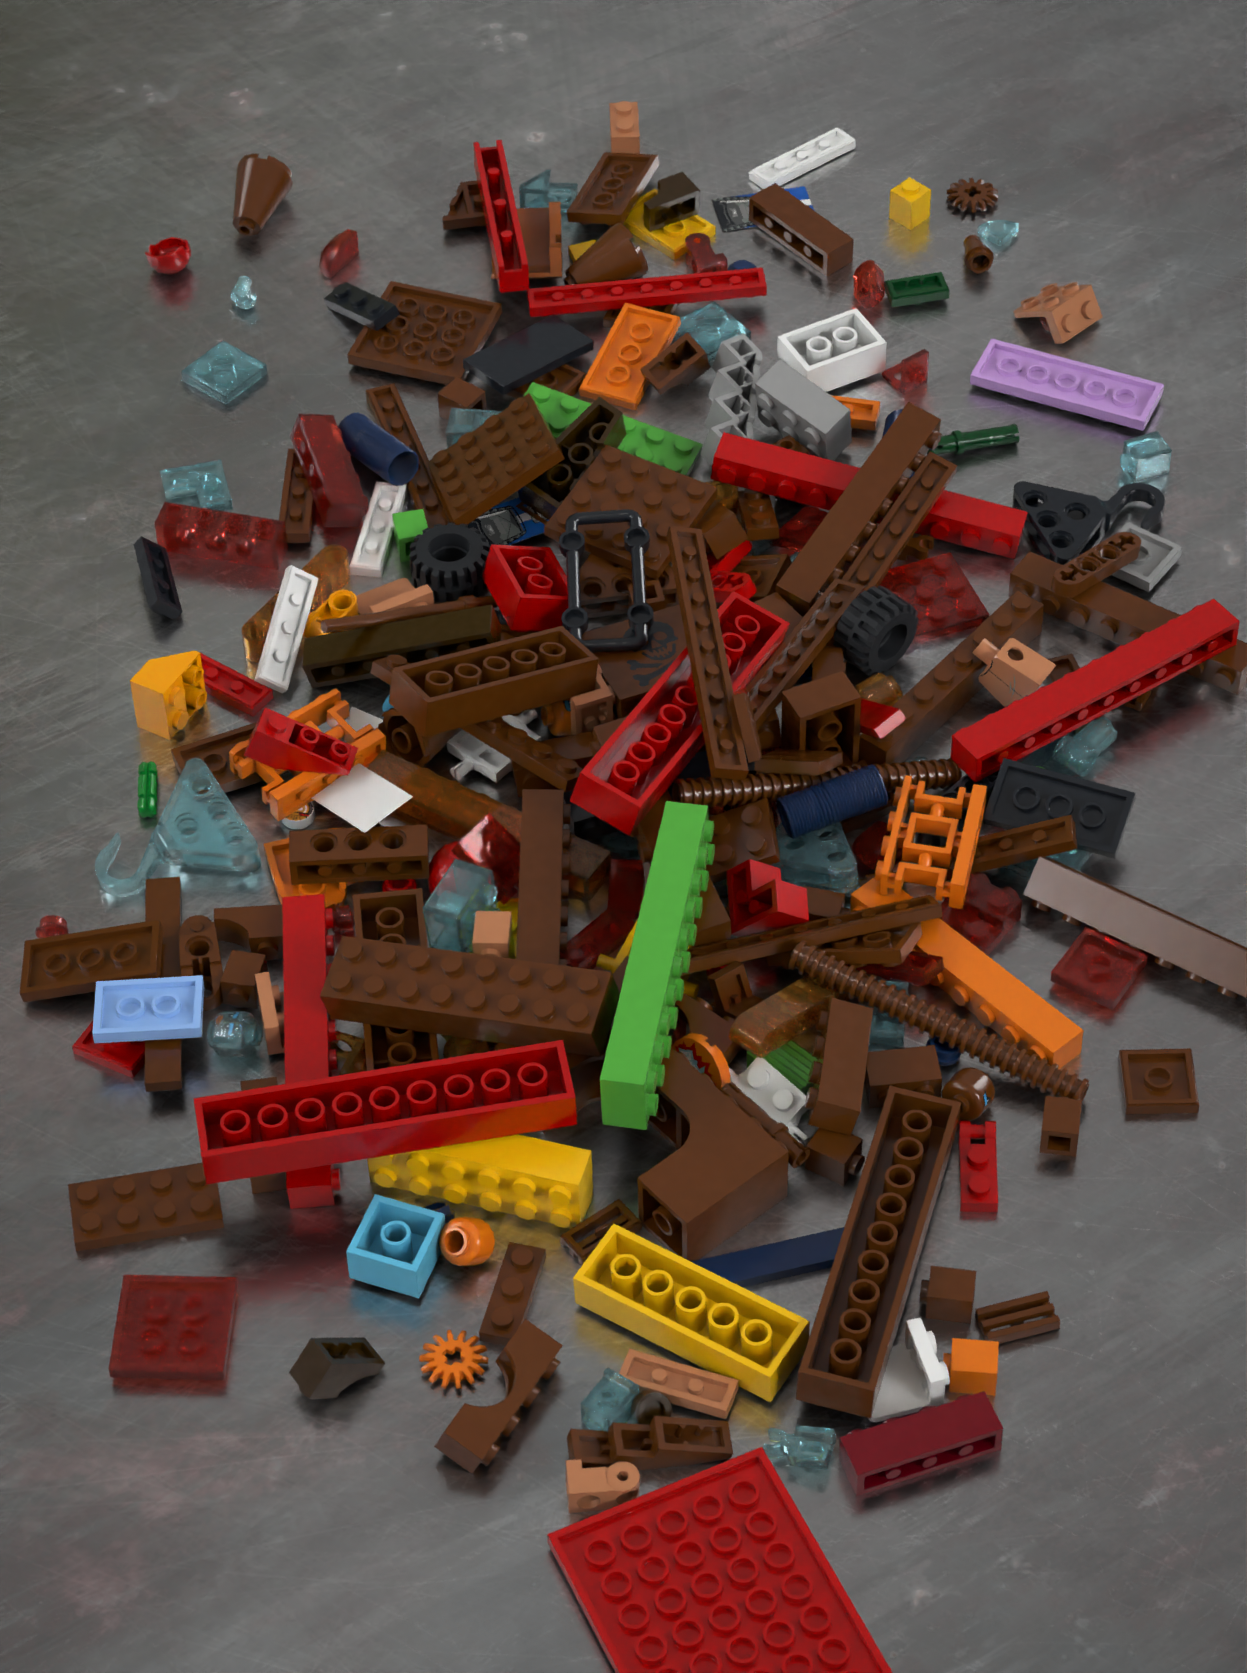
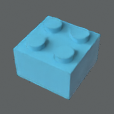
(395, 1246)

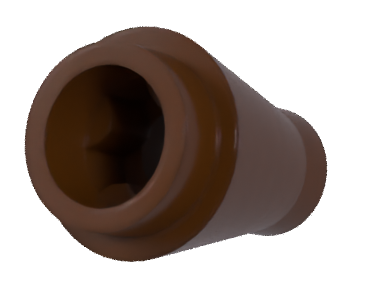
(977, 255)

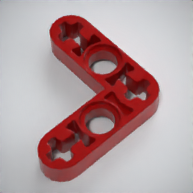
(724, 580)

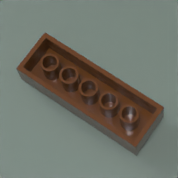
(492, 680)

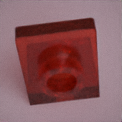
(913, 372)

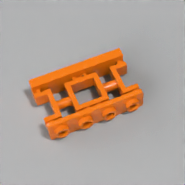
(298, 791)
(958, 844)

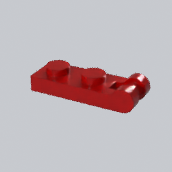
(978, 1167)

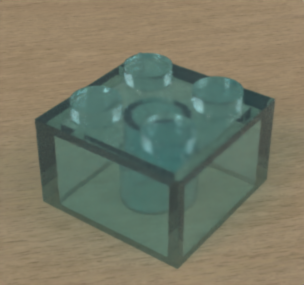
(453, 905)

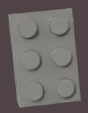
(803, 411)

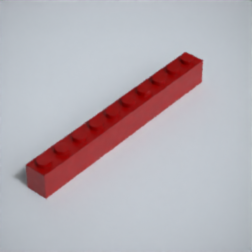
(822, 481)
(1094, 689)
(308, 1025)

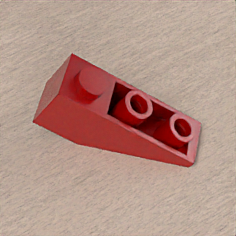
(297, 747)

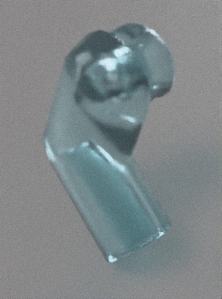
(241, 295)

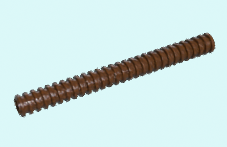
(773, 786)
(936, 1023)

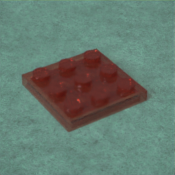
(939, 594)
(173, 1327)

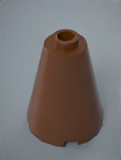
(258, 192)
(608, 259)
(408, 742)

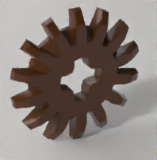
(984, 194)

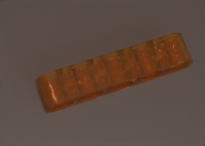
(333, 571)
(782, 1016)

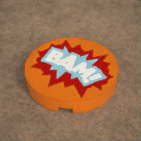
(704, 1058)

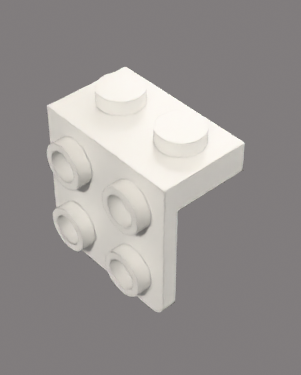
(911, 1376)

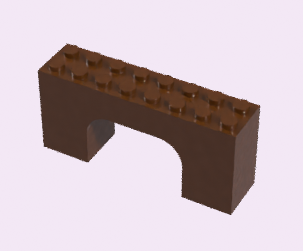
(723, 1164)

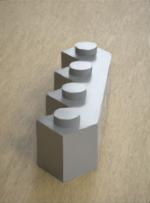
(732, 392)

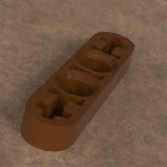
(1096, 564)

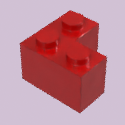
(762, 900)

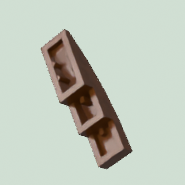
(660, 1445)

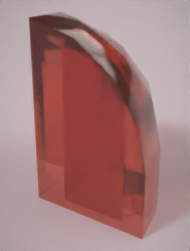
(339, 253)
(869, 844)

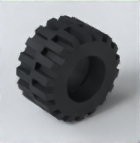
(449, 561)
(876, 630)

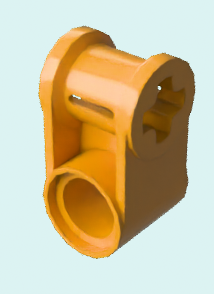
(338, 605)

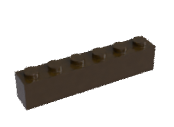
(350, 653)

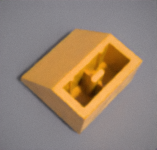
(168, 693)

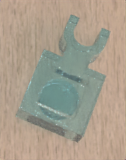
(805, 1448)

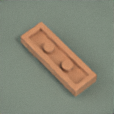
(681, 1383)

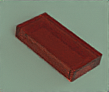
(626, 886)

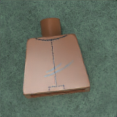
(1012, 670)

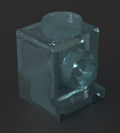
(609, 1401)

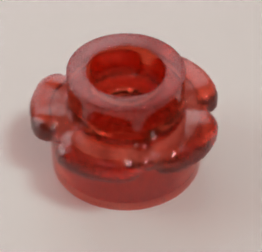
(343, 919)
(51, 926)

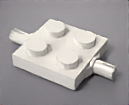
(483, 758)
(773, 1094)

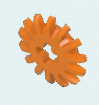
(457, 1371)

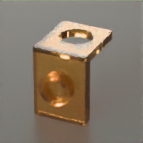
(356, 1058)

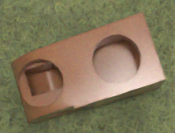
(600, 1486)

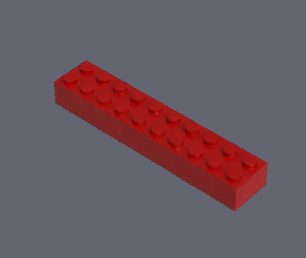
(666, 724)
(385, 1111)

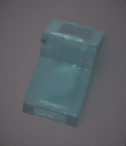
(540, 191)

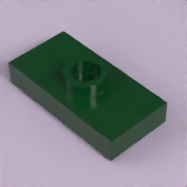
(916, 289)

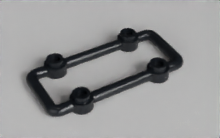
(636, 542)

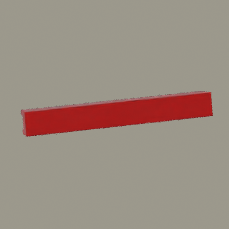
(501, 218)

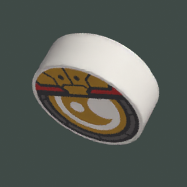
(301, 818)

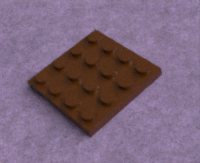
(428, 335)
(495, 460)
(632, 483)

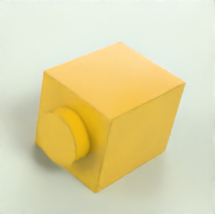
(909, 203)

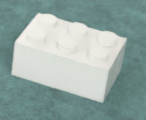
(834, 350)

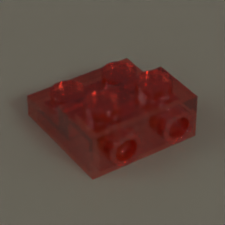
(496, 849)
(986, 913)

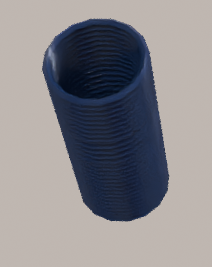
(378, 449)
(838, 800)

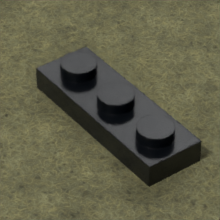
(361, 306)
(157, 578)

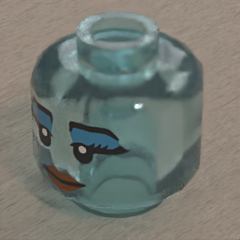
(234, 1034)

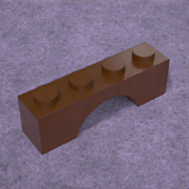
(699, 1017)
(476, 1428)

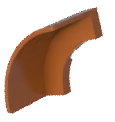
(540, 233)

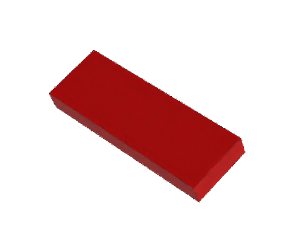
(234, 687)
(879, 719)

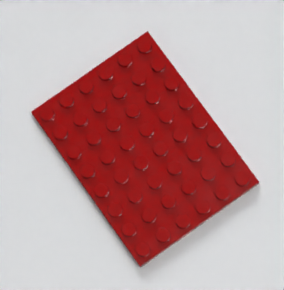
(714, 1580)

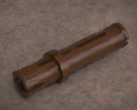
(797, 1152)

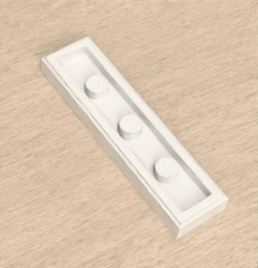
(802, 159)
(377, 530)
(286, 629)

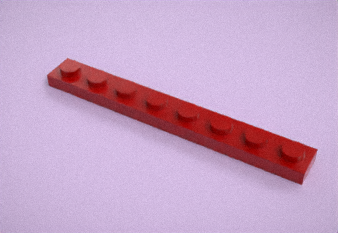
(647, 292)

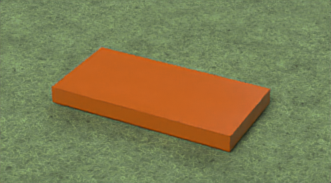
(631, 343)

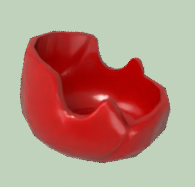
(169, 255)

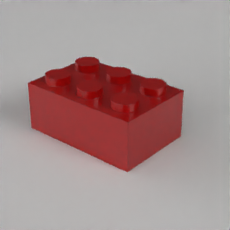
(527, 586)

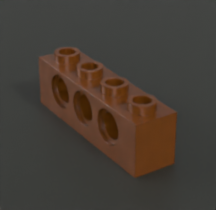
(357, 855)

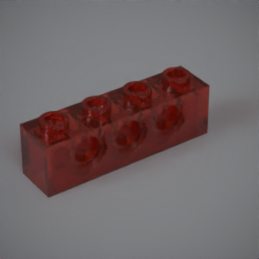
(221, 535)

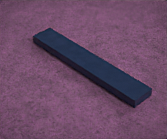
(776, 1259)

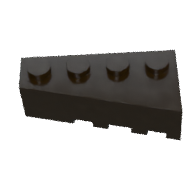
(580, 444)

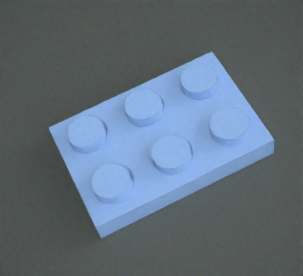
(148, 1009)

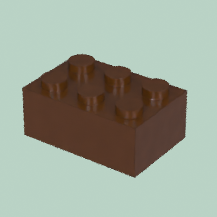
(823, 717)

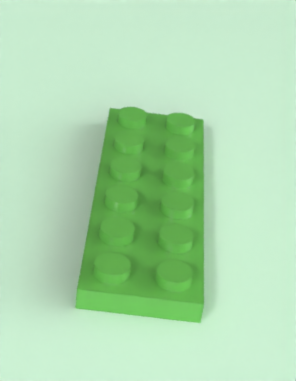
(640, 439)

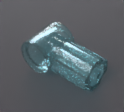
(1081, 751)

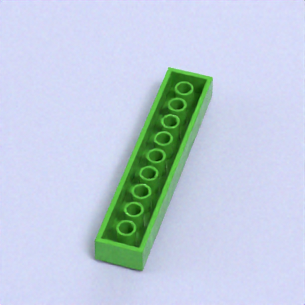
(656, 966)

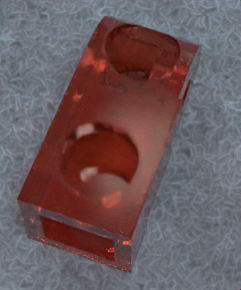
(701, 256)

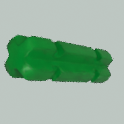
(147, 790)

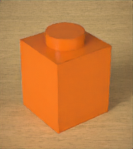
(972, 1366)

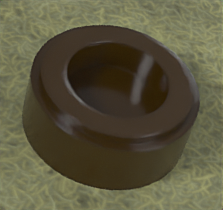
(650, 1404)

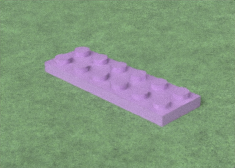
(1067, 384)

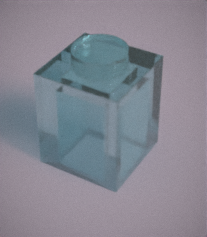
(1146, 457)

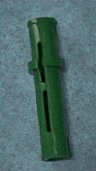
(961, 442)

